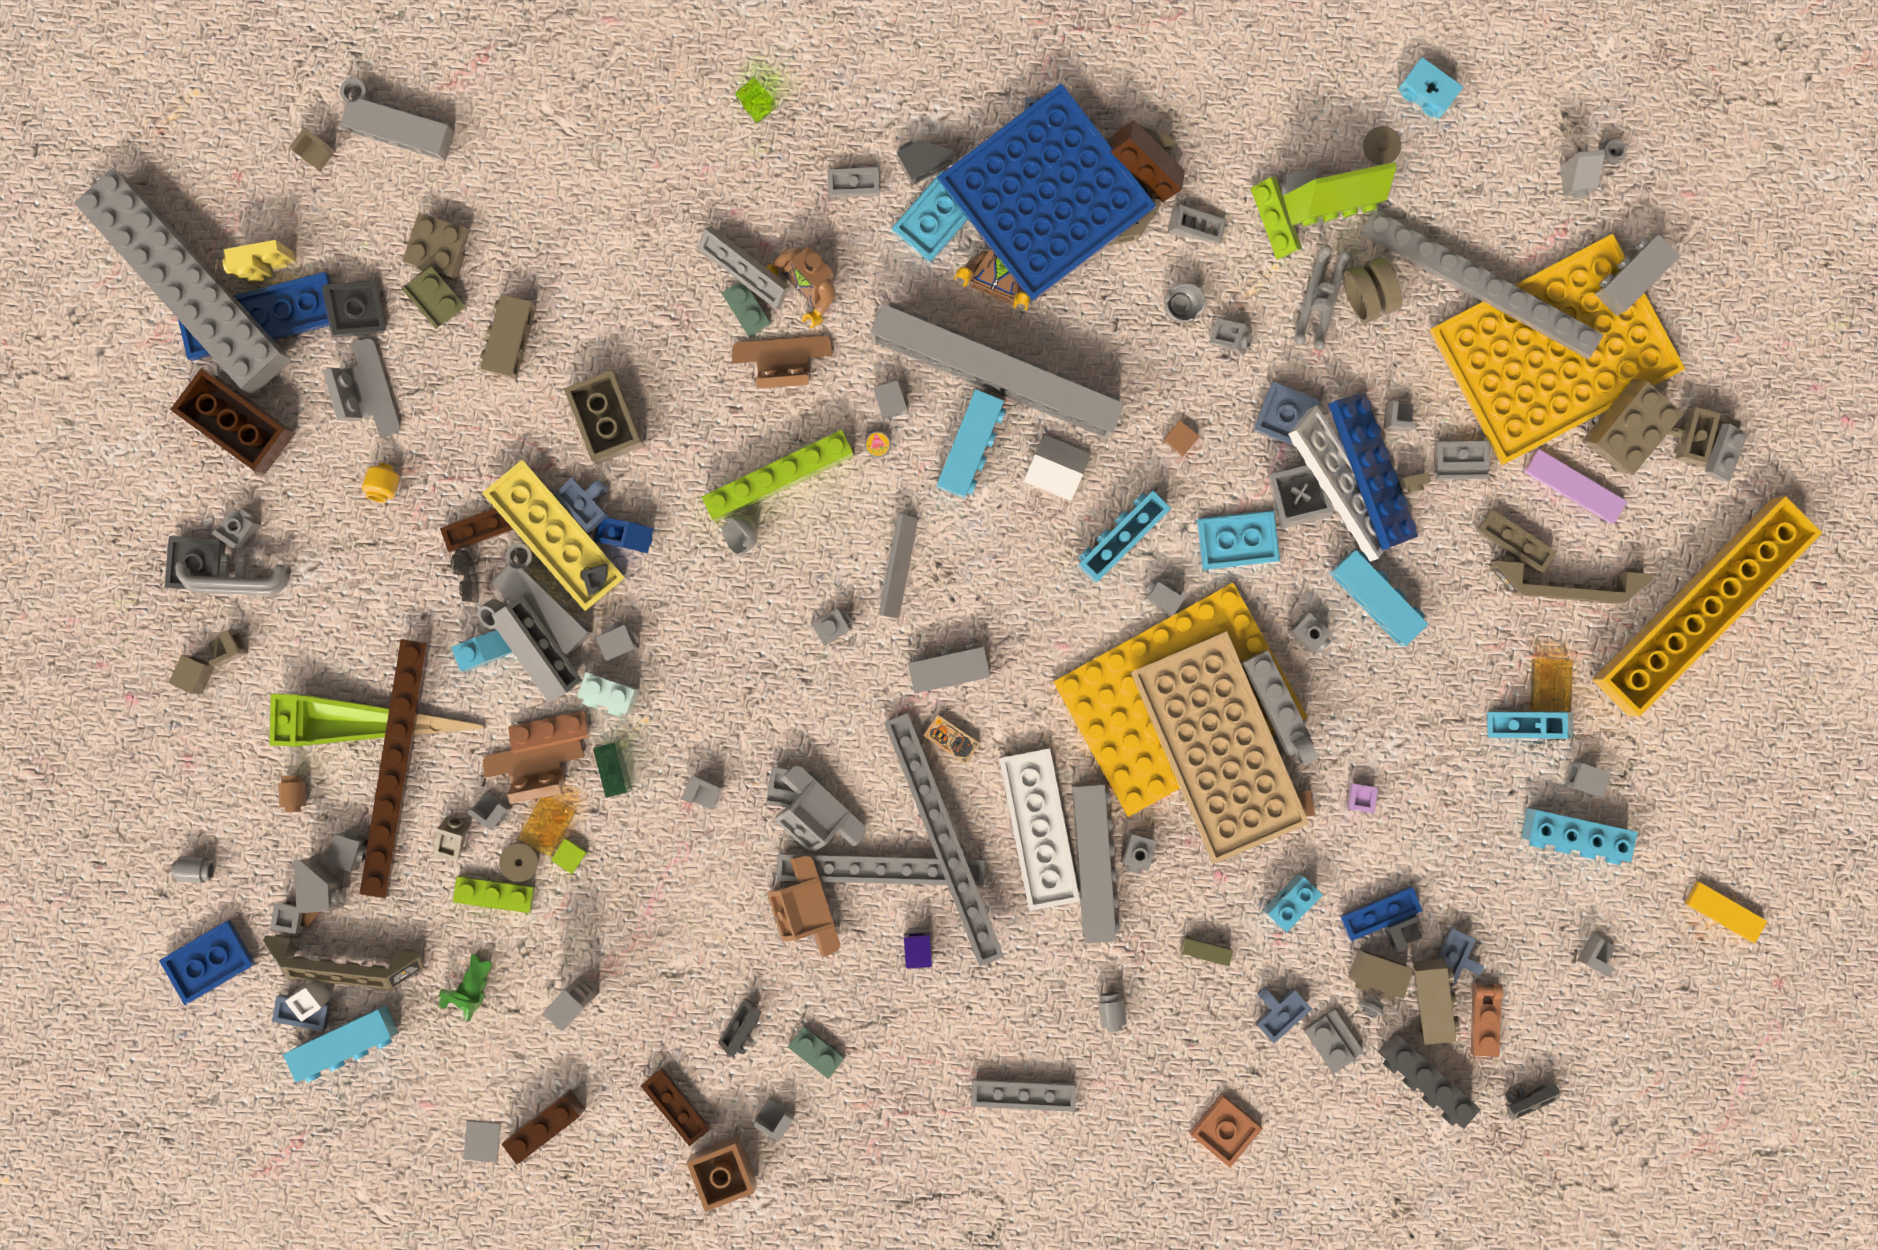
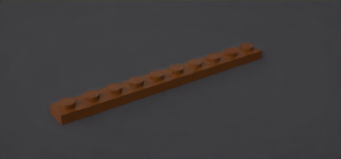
(394, 768)

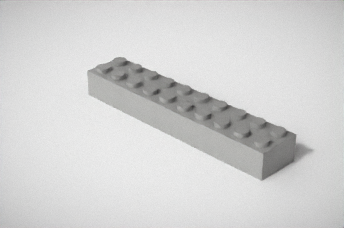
(183, 281)
(996, 371)

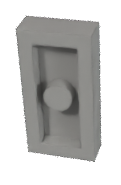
(853, 182)
(1726, 452)

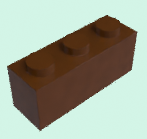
(1148, 161)
(543, 1126)

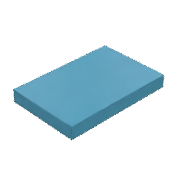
(930, 221)
(1238, 540)

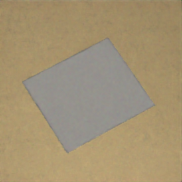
(481, 1141)

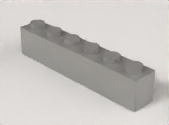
(1094, 863)

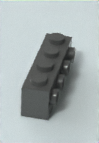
(1422, 1075)

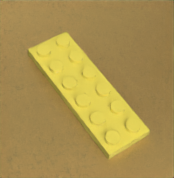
(550, 532)

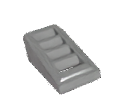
(1184, 230)

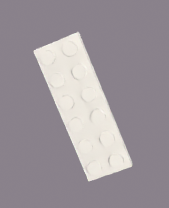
(1333, 470)
(1039, 829)

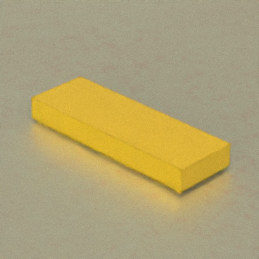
(1725, 912)

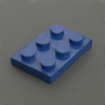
(207, 962)

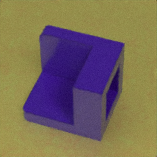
(917, 950)

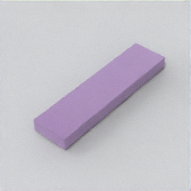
(1575, 486)

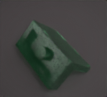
(612, 769)

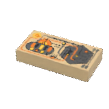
(951, 739)

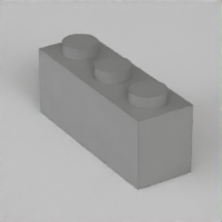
(1636, 274)
(948, 668)
(571, 1002)

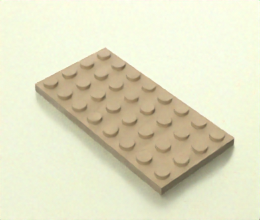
(1219, 747)

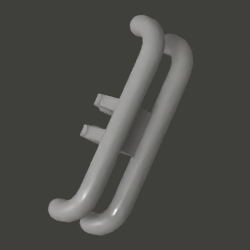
(1321, 297)
(231, 585)

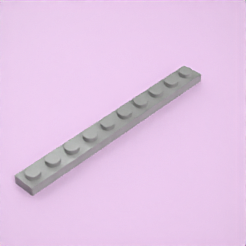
(1482, 284)
(943, 840)

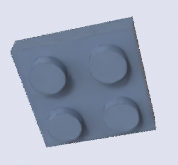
(1282, 411)

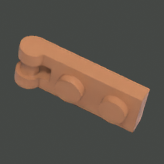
(1486, 1020)

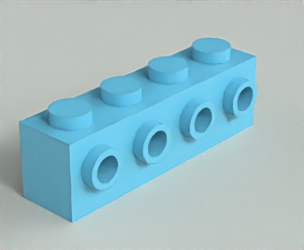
(970, 443)
(1124, 536)
(1379, 598)
(1579, 835)
(340, 1044)

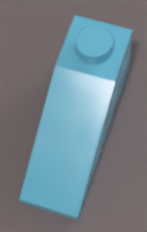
(480, 651)
(1530, 724)

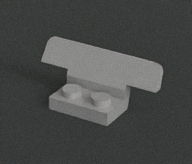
(363, 390)
(816, 813)

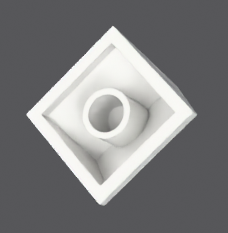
(1057, 467)

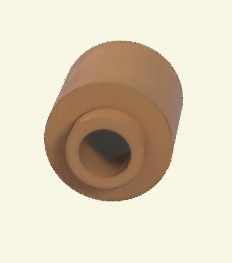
(292, 793)

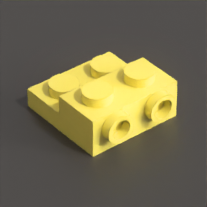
(255, 260)

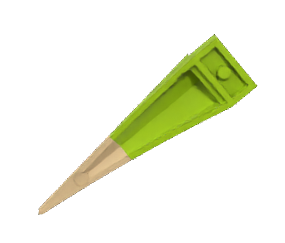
(321, 720)

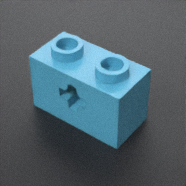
(1442, 87)
(1292, 902)

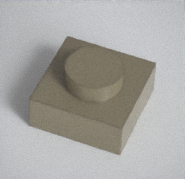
(1414, 483)

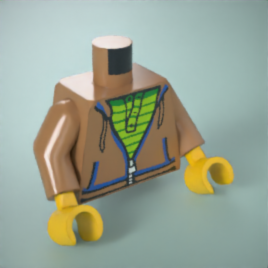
(809, 276)
(992, 278)

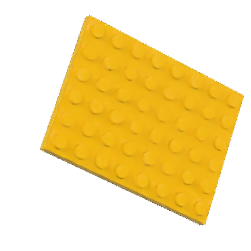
(1532, 386)
(1111, 709)

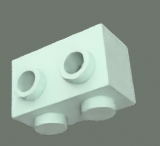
(608, 693)

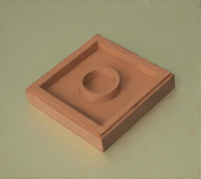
(1225, 1130)

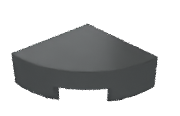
(595, 578)

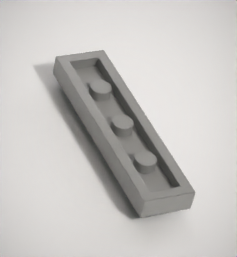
(743, 267)
(1023, 1095)

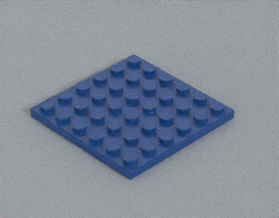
(1046, 192)

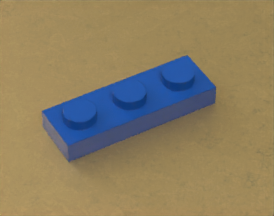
(1381, 913)

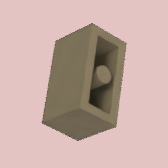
(1380, 974)

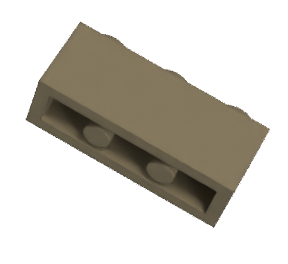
(507, 336)
(1436, 1001)

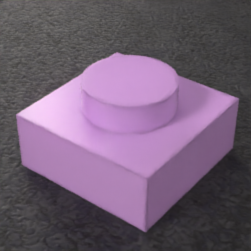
(1362, 798)

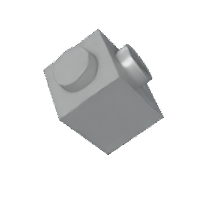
(618, 641)
(347, 851)
(1138, 852)

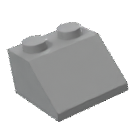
(317, 887)

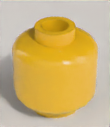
(380, 483)

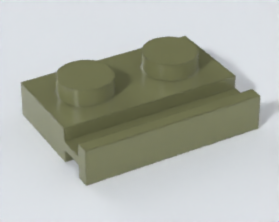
(433, 296)

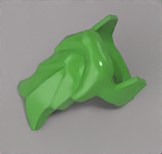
(469, 992)

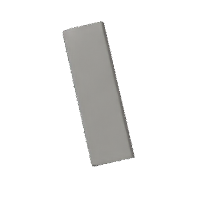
(898, 566)

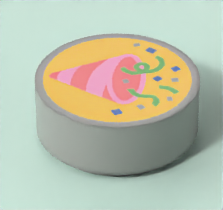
(877, 444)

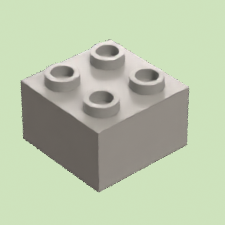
(1298, 497)

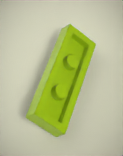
(1276, 218)
(493, 894)

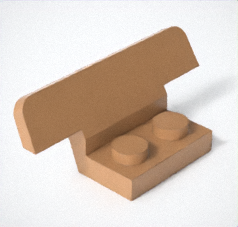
(782, 360)
(535, 771)
(804, 908)

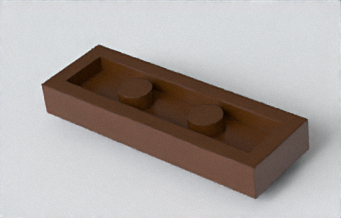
(474, 530)
(675, 1106)

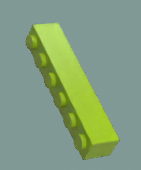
(777, 476)

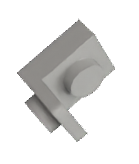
(1231, 336)
(832, 626)

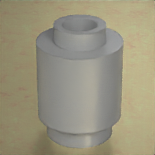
(193, 869)
(1112, 1011)

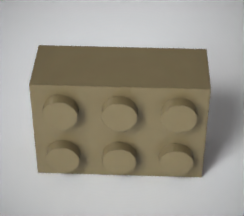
(604, 417)
(1633, 427)

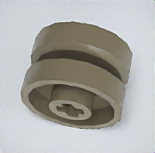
(1372, 290)

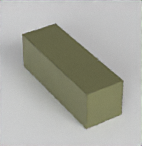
(1206, 951)

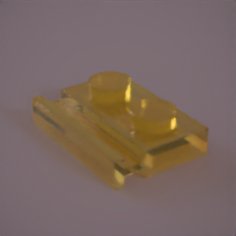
(1551, 685)
(547, 825)

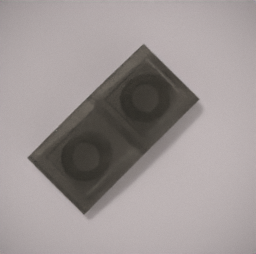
(463, 566)

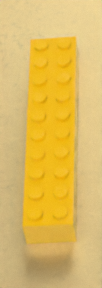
(1706, 606)

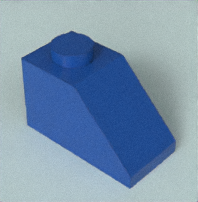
(624, 535)

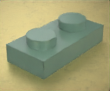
(746, 309)
(816, 1052)

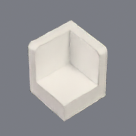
(308, 999)

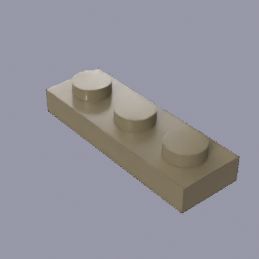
(1516, 541)

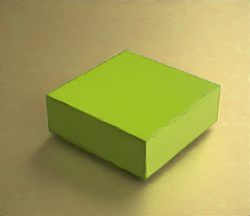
(569, 856)

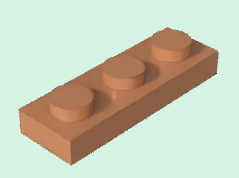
(549, 732)

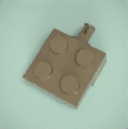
(436, 244)
(1699, 435)

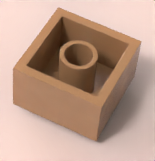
(722, 1173)

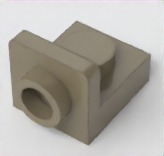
(451, 838)

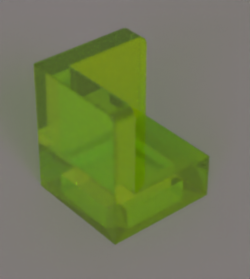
(755, 100)

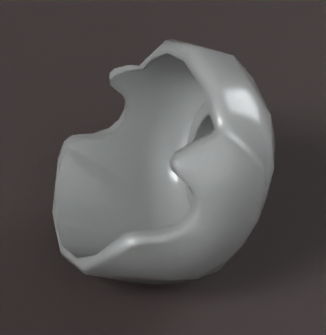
(1184, 302)
(739, 533)

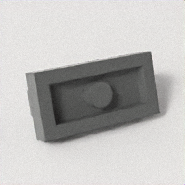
(739, 1028)
(1542, 1097)

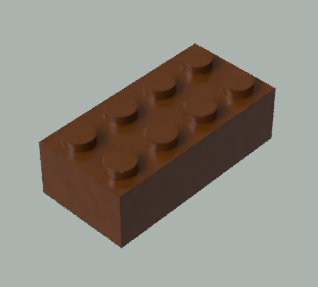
(232, 421)

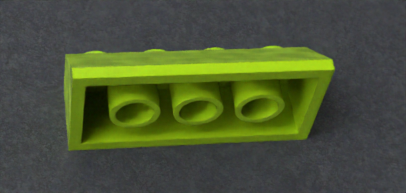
(1339, 195)

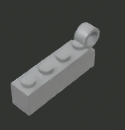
(392, 126)
(554, 613)
(531, 645)
(1279, 707)

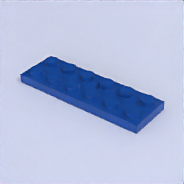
(279, 309)
(1373, 470)

